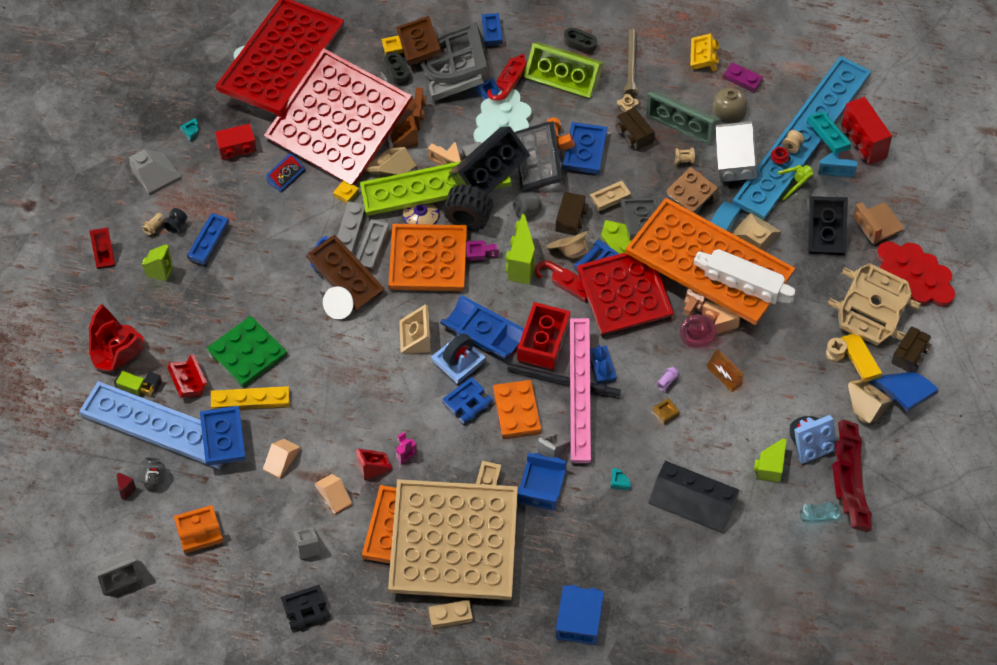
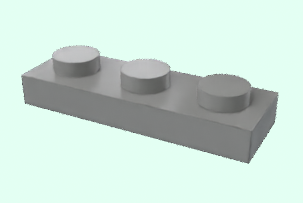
(372, 243)

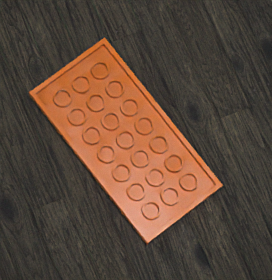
(672, 242)

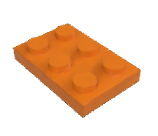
(516, 409)

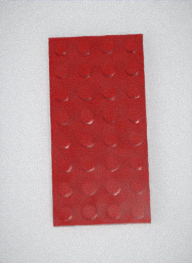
(279, 55)

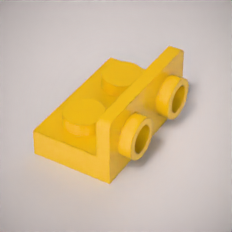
(704, 52)

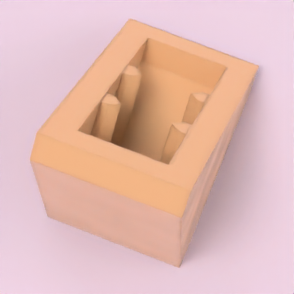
(280, 457)
(334, 493)

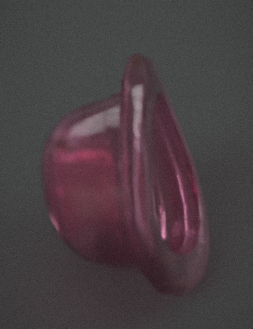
(697, 331)

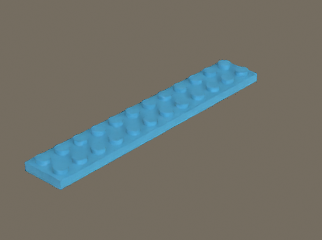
(831, 95)

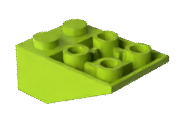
(522, 255)

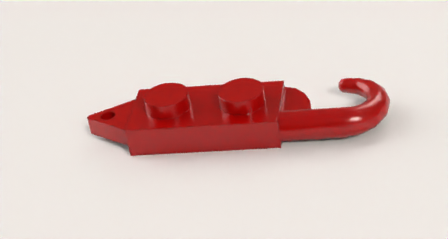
(509, 77)
(564, 279)

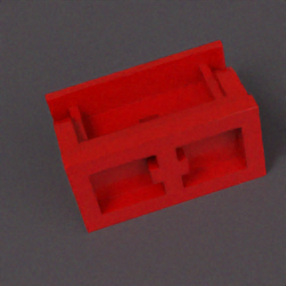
(235, 141)

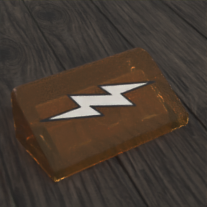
(725, 370)

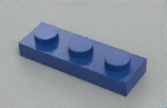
(208, 238)

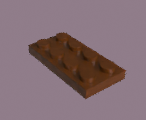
(345, 271)

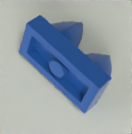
(602, 365)

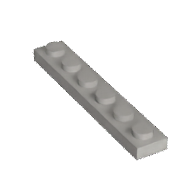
(348, 232)

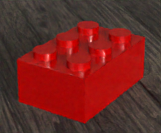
(866, 130)
(543, 336)

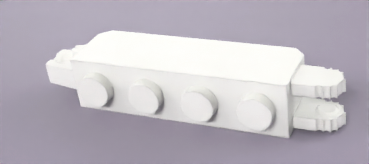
(745, 276)

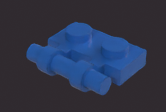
(463, 396)

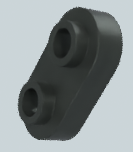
(582, 39)
(398, 71)

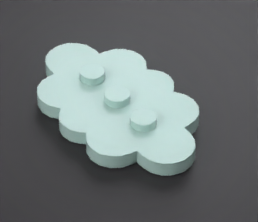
(501, 114)

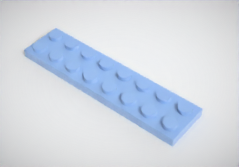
(145, 421)

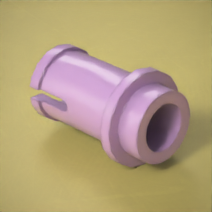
(668, 378)

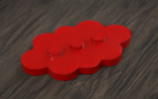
(924, 275)

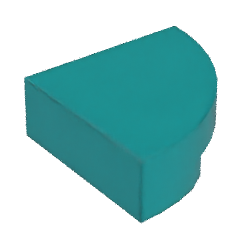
(190, 129)
(619, 480)

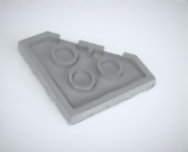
(442, 90)

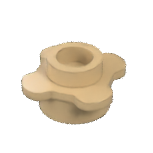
(626, 106)

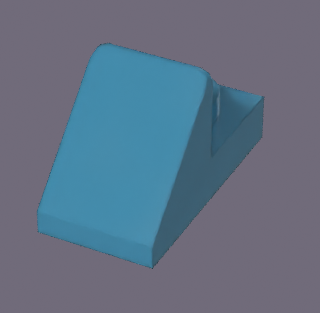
(834, 166)

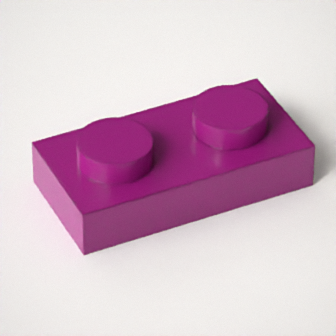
(743, 77)

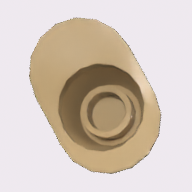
(571, 246)

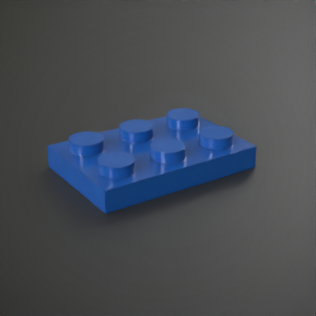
(588, 148)
(222, 435)

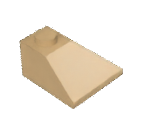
(392, 162)
(757, 232)
(868, 401)

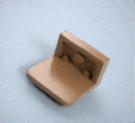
(693, 190)
(877, 222)

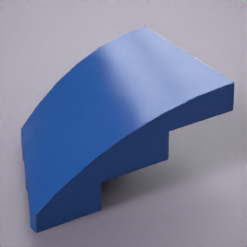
(907, 388)

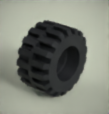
(468, 207)

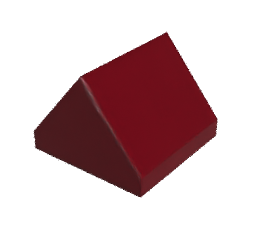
(125, 484)

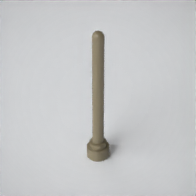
(631, 88)

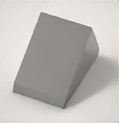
(552, 445)
(307, 542)

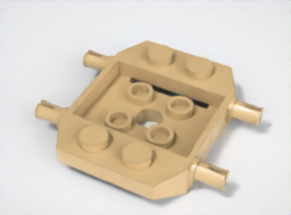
(873, 283)

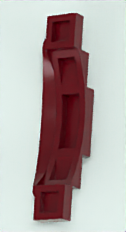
(848, 476)

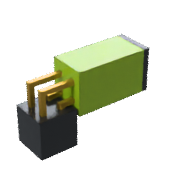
(136, 385)

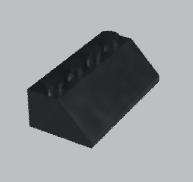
(491, 161)
(694, 496)

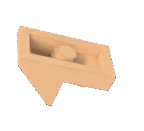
(441, 156)
(723, 318)

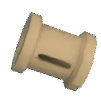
(684, 156)

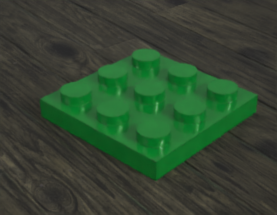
(246, 351)

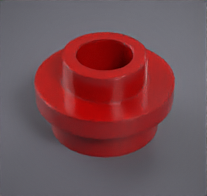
(780, 151)

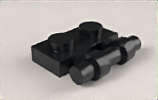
(304, 601)

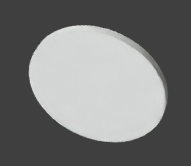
(338, 302)

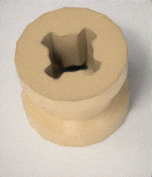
(793, 141)
(834, 354)

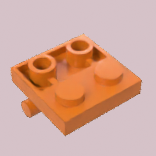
(198, 529)

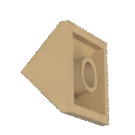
(415, 332)

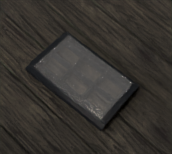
(544, 163)

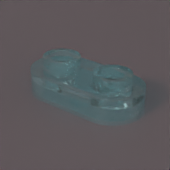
(819, 512)

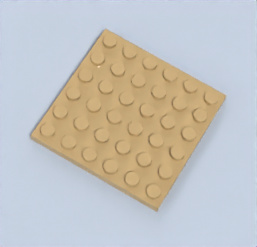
(453, 539)

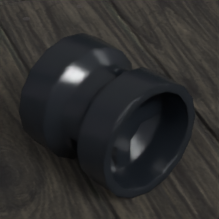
(175, 220)

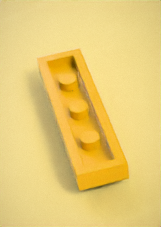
(251, 398)

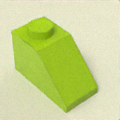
(158, 263)
(771, 461)

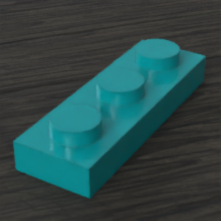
(829, 132)

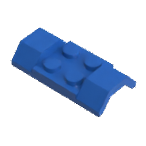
(484, 327)

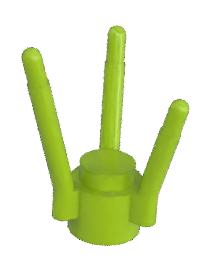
(802, 175)

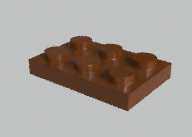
(418, 40)

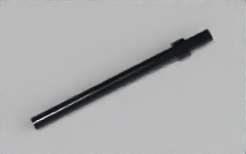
(600, 388)

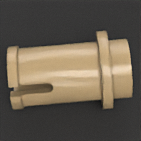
(151, 226)

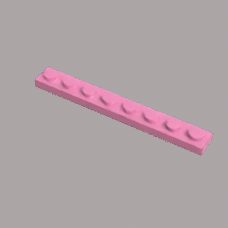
(580, 390)

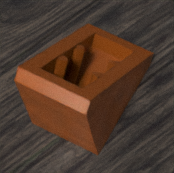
(404, 134)

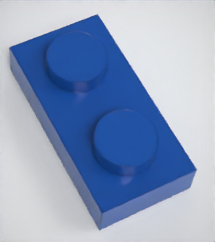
(491, 29)

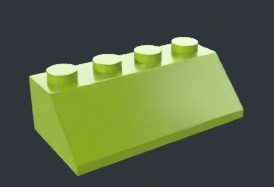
(563, 69)

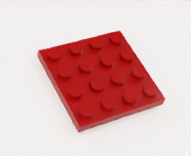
(623, 293)

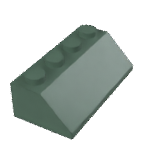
(682, 117)

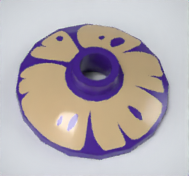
(428, 216)

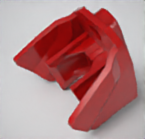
(111, 342)

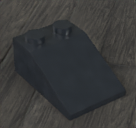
(827, 224)

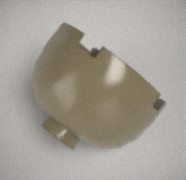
(730, 105)

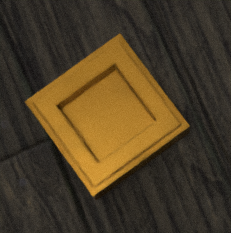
(666, 411)

